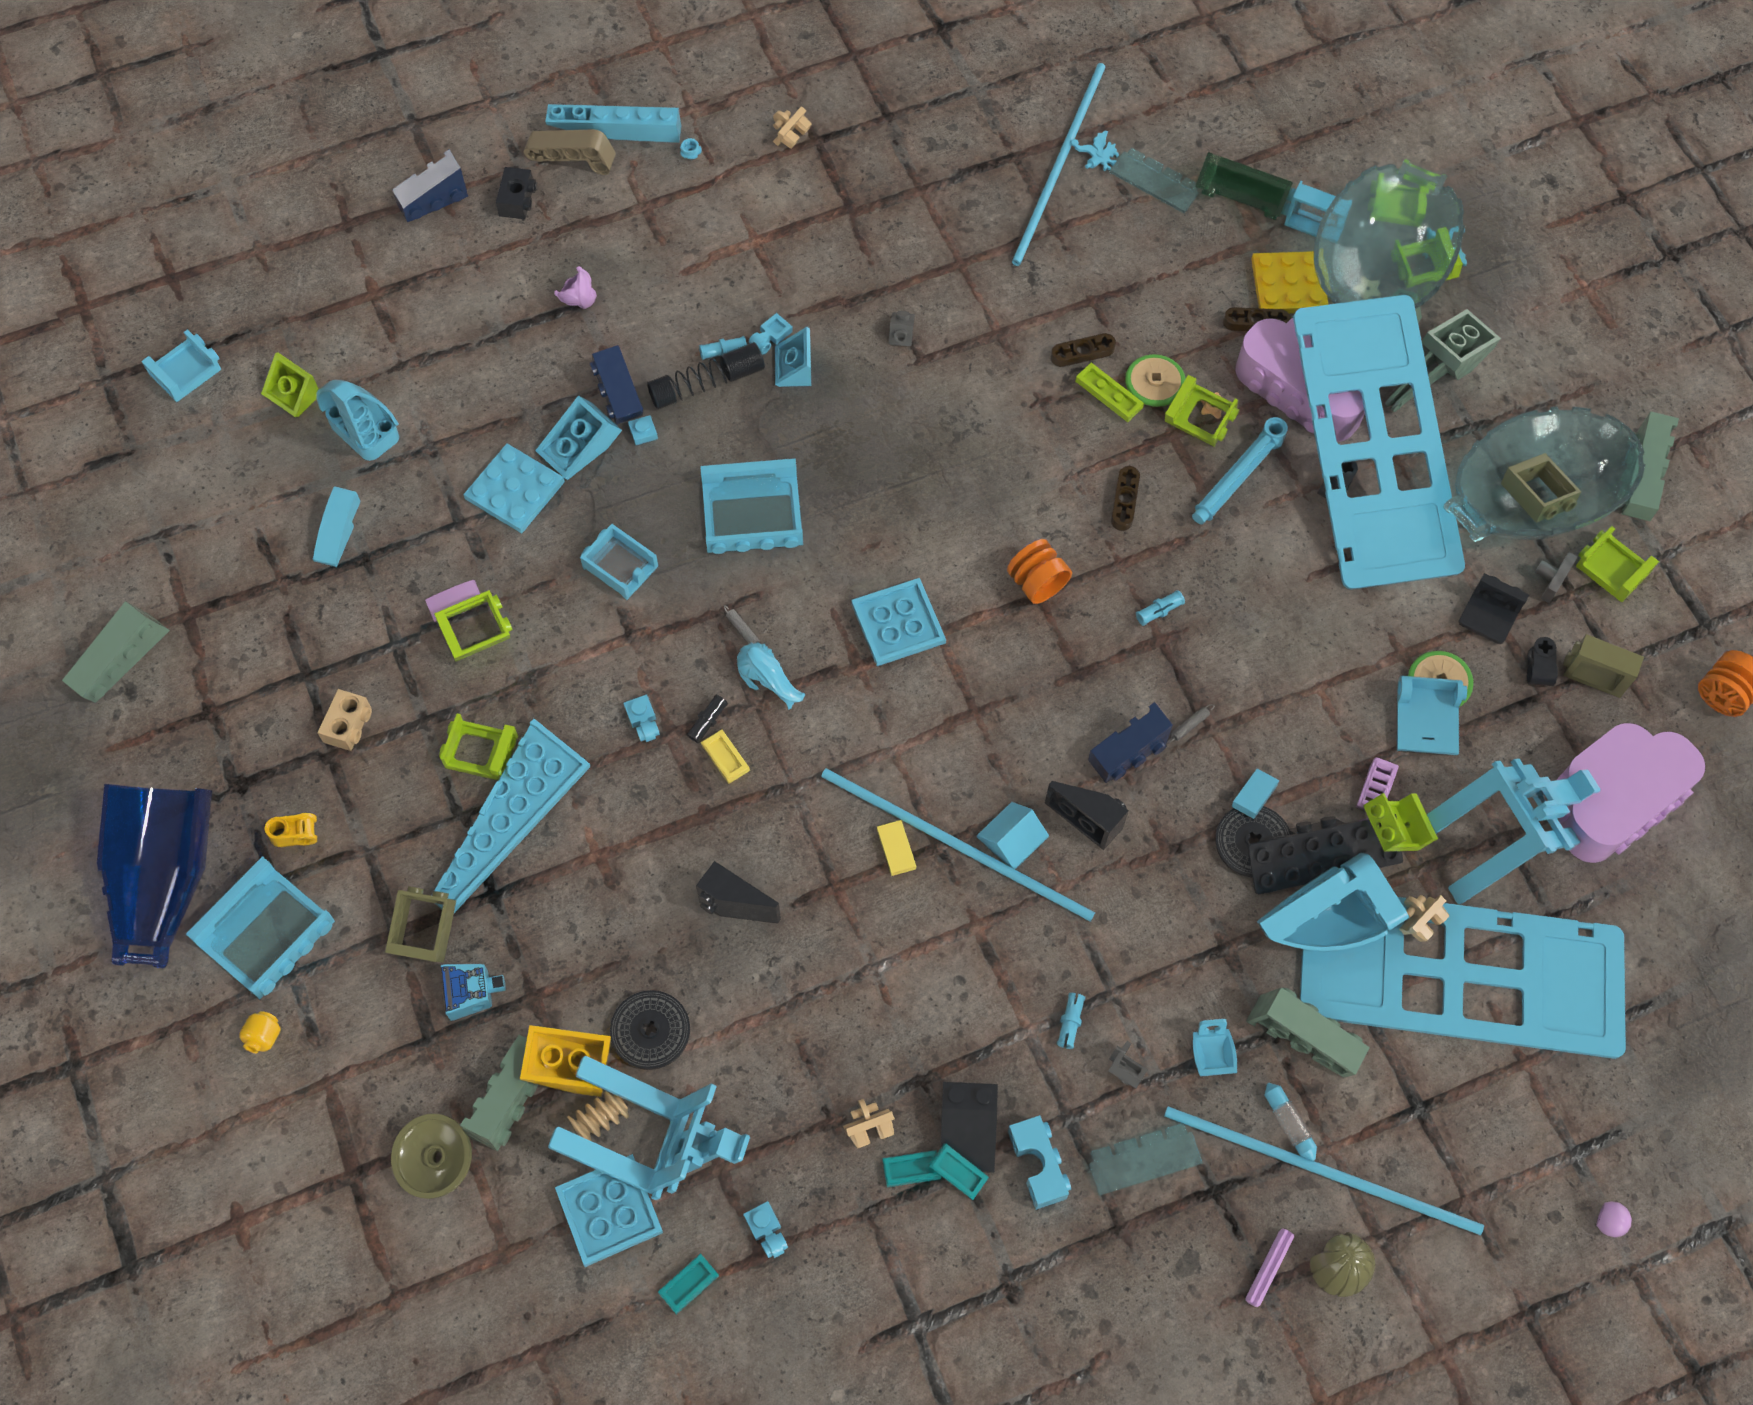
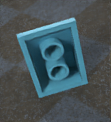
(578, 438)

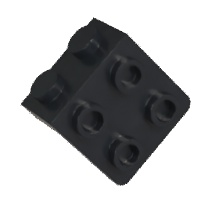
(1493, 608)

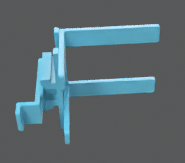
(1506, 780)
(699, 1142)

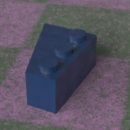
(431, 189)
(616, 385)
(1131, 745)

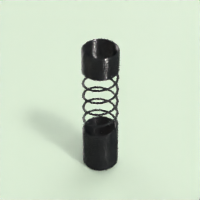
(734, 363)

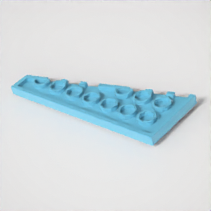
(527, 790)

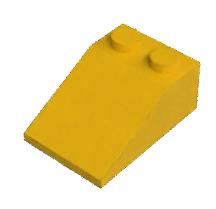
(555, 1055)

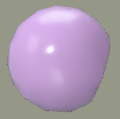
(1614, 1219)

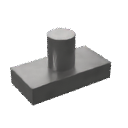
(1554, 575)

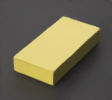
(725, 756)
(896, 848)

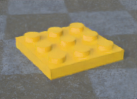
(1287, 281)

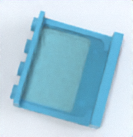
(751, 506)
(260, 928)

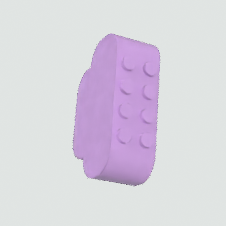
(1273, 369)
(1639, 785)

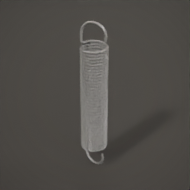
(741, 626)
(1190, 723)

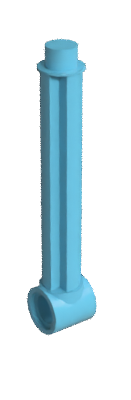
(1241, 469)

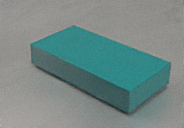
(909, 1169)
(958, 1171)
(688, 1284)

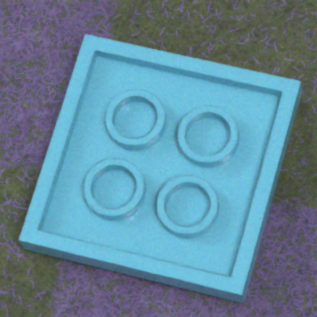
(514, 488)
(898, 622)
(606, 1215)

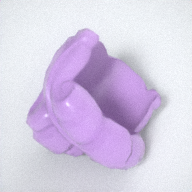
(578, 290)

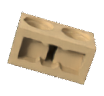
(339, 719)

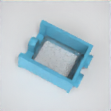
(1306, 208)
(619, 561)

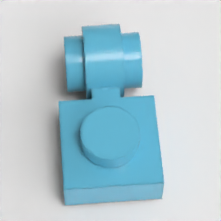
(773, 329)
(641, 714)
(763, 1224)

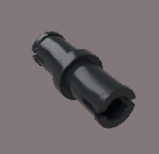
(707, 718)

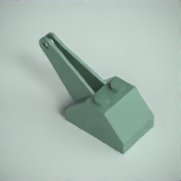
(1454, 345)

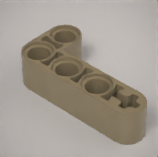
(572, 146)

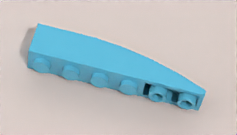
(619, 122)

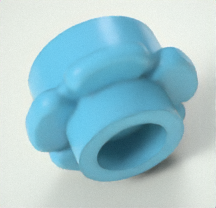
(690, 149)

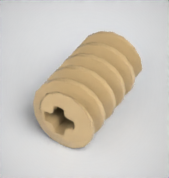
(599, 1116)

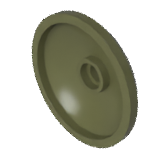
(416, 1151)

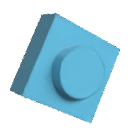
(642, 430)

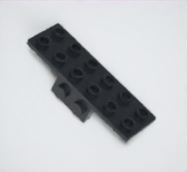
(1312, 851)

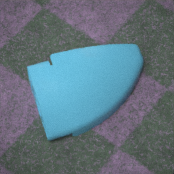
(360, 420)
(1337, 909)

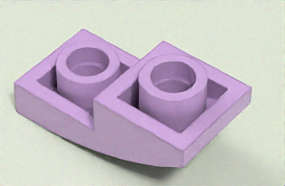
(451, 597)

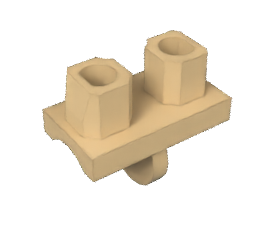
(787, 124)
(1420, 912)
(858, 1128)

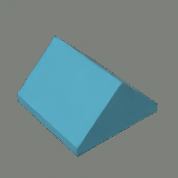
(794, 360)
(1014, 834)

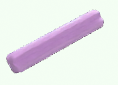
(1269, 1267)

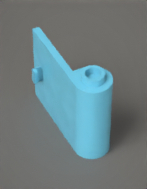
(1429, 711)

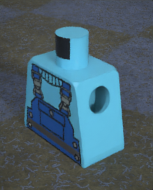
(468, 989)

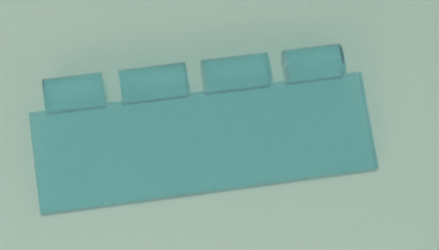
(1150, 179)
(1151, 1161)

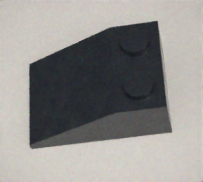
(1089, 811)
(734, 898)
(970, 1122)

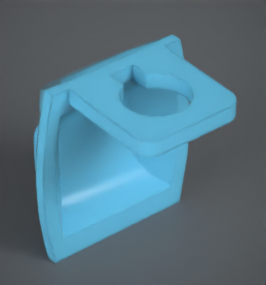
(1214, 1049)

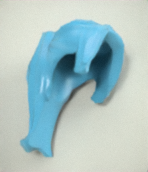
(758, 663)

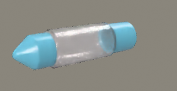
(1291, 1121)

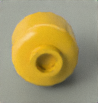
(259, 1032)

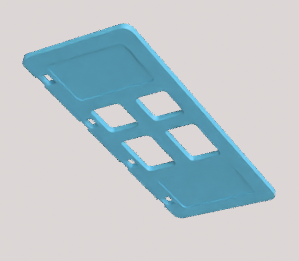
(1396, 532)
(1566, 982)

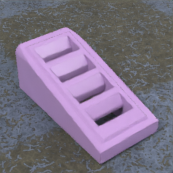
(1380, 770)

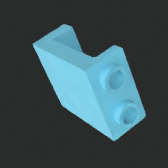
(184, 367)

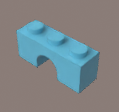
(1033, 1138)

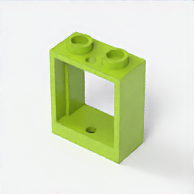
(494, 604)

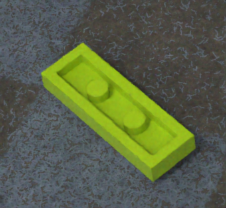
(1109, 392)

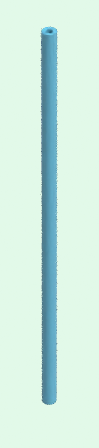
(1058, 165)
(958, 845)
(1324, 1170)

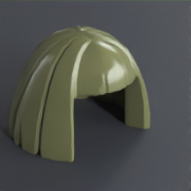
(1344, 1265)

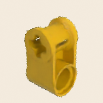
(297, 830)

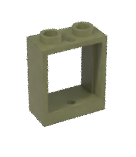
(1555, 479)
(1602, 665)
(399, 922)

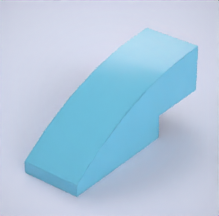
(336, 526)

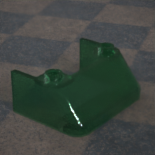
(1244, 185)

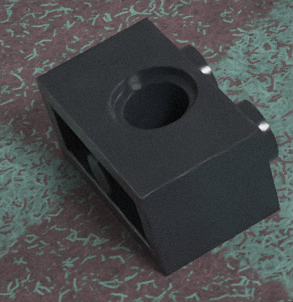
(515, 193)

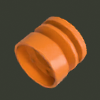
(1039, 571)
(1729, 684)

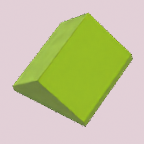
(289, 386)

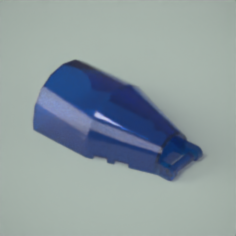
(150, 865)

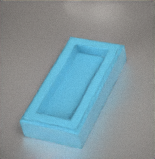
(1255, 793)

